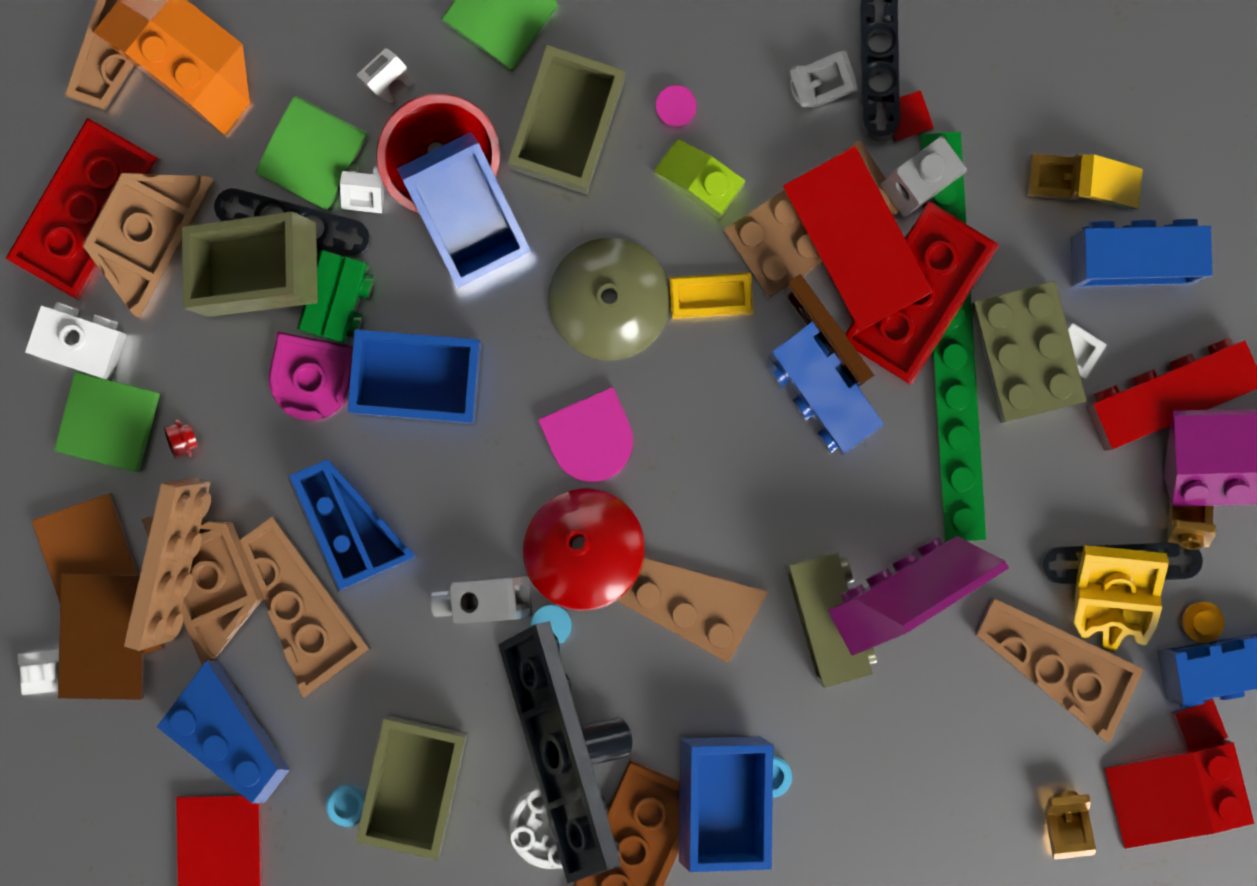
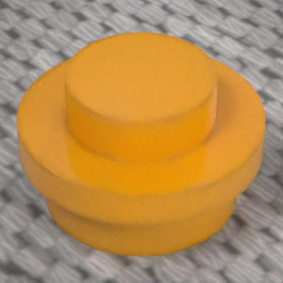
(1203, 622)

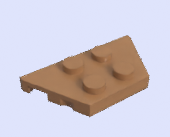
(142, 230)
(221, 589)

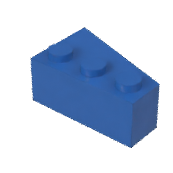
(824, 390)
(345, 528)
(1209, 670)
(223, 734)

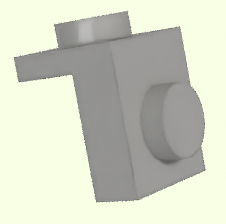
(823, 80)

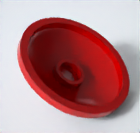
(426, 121)
(597, 571)

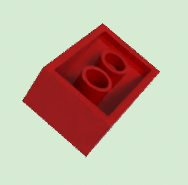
(1179, 794)

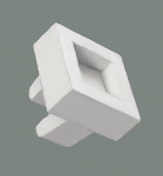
(382, 72)
(361, 190)
(39, 671)

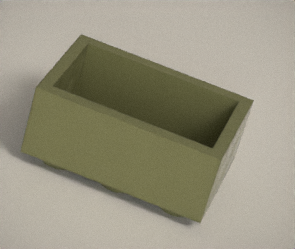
(566, 119)
(249, 264)
(1028, 352)
(816, 589)
(411, 787)

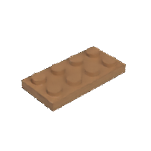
(775, 240)
(168, 562)

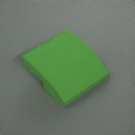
(499, 26)
(311, 152)
(107, 422)

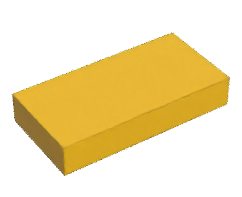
(1110, 181)
(711, 295)

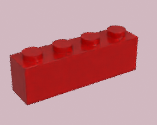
(1190, 385)

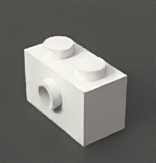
(76, 342)

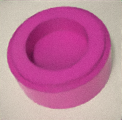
(676, 106)

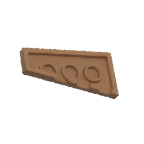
(99, 67)
(695, 606)
(307, 618)
(1068, 669)

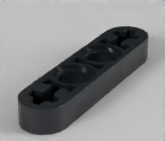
(880, 62)
(345, 224)
(1068, 553)

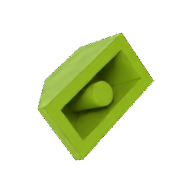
(700, 177)

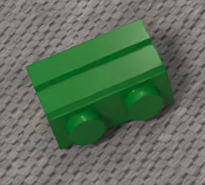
(339, 290)

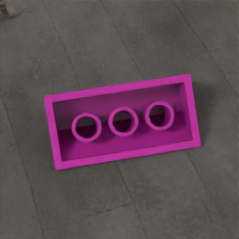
(1212, 457)
(912, 592)

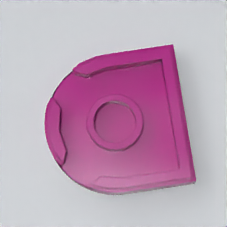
(309, 376)
(590, 437)

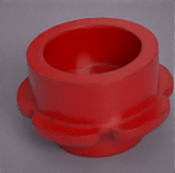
(180, 439)

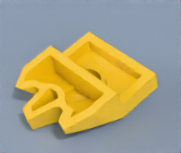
(1119, 594)

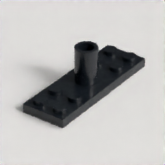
(564, 751)

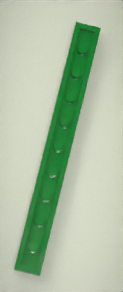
(957, 395)

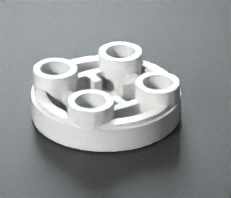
(532, 832)

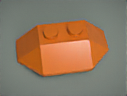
(183, 55)

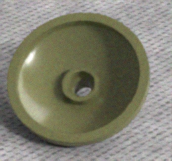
(615, 328)

